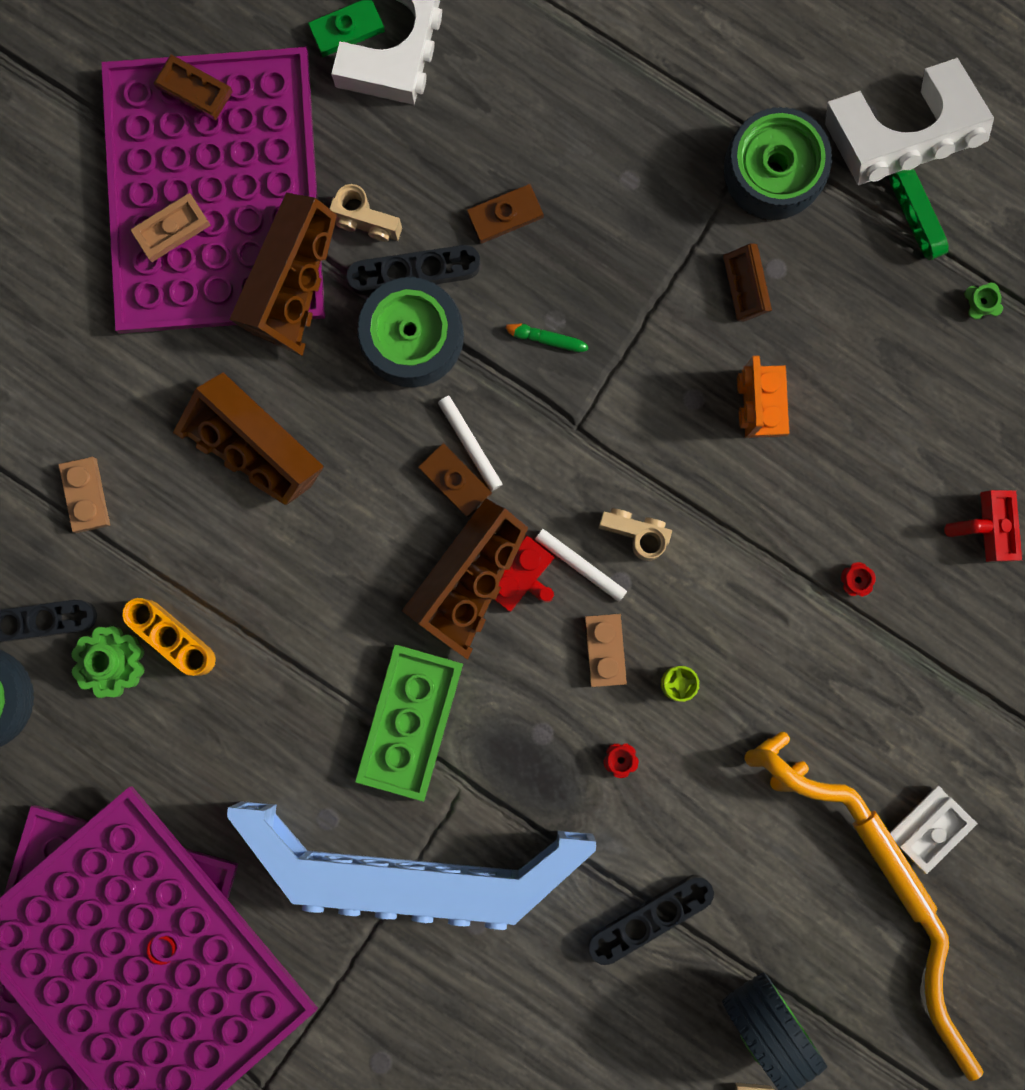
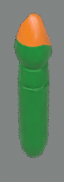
(523, 331)

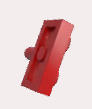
(998, 524)
(523, 575)

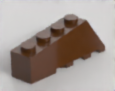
(286, 273)
(248, 439)
(467, 577)

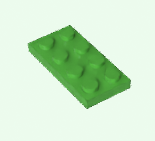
(409, 723)

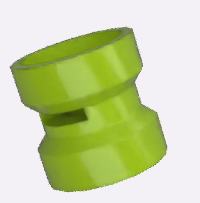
(684, 686)

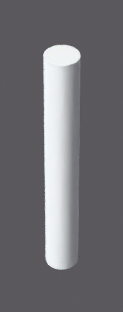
(470, 443)
(581, 565)

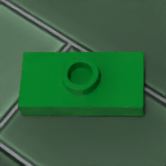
(346, 25)

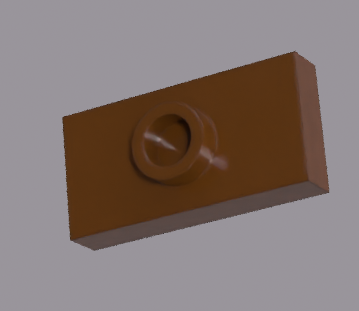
(193, 87)
(505, 213)
(747, 282)
(455, 480)

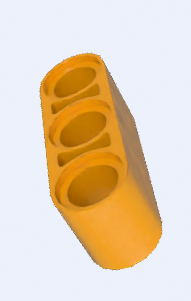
(153, 631)

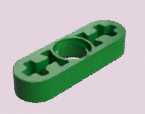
(919, 213)

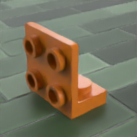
(764, 400)

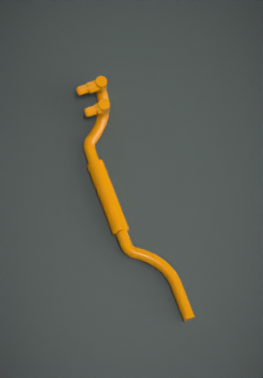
(895, 869)

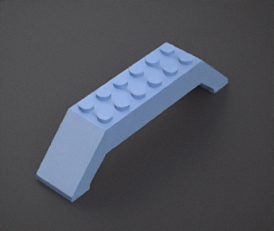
(403, 885)

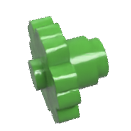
(108, 662)

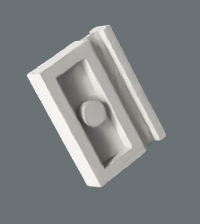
(932, 829)

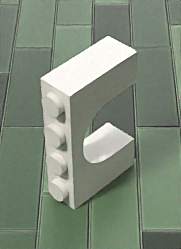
(393, 71)
(878, 151)

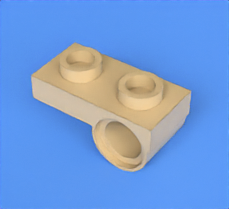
(378, 224)
(620, 522)

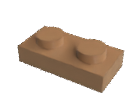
(170, 227)
(84, 495)
(605, 650)

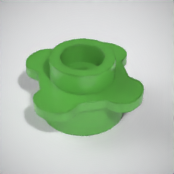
(991, 294)

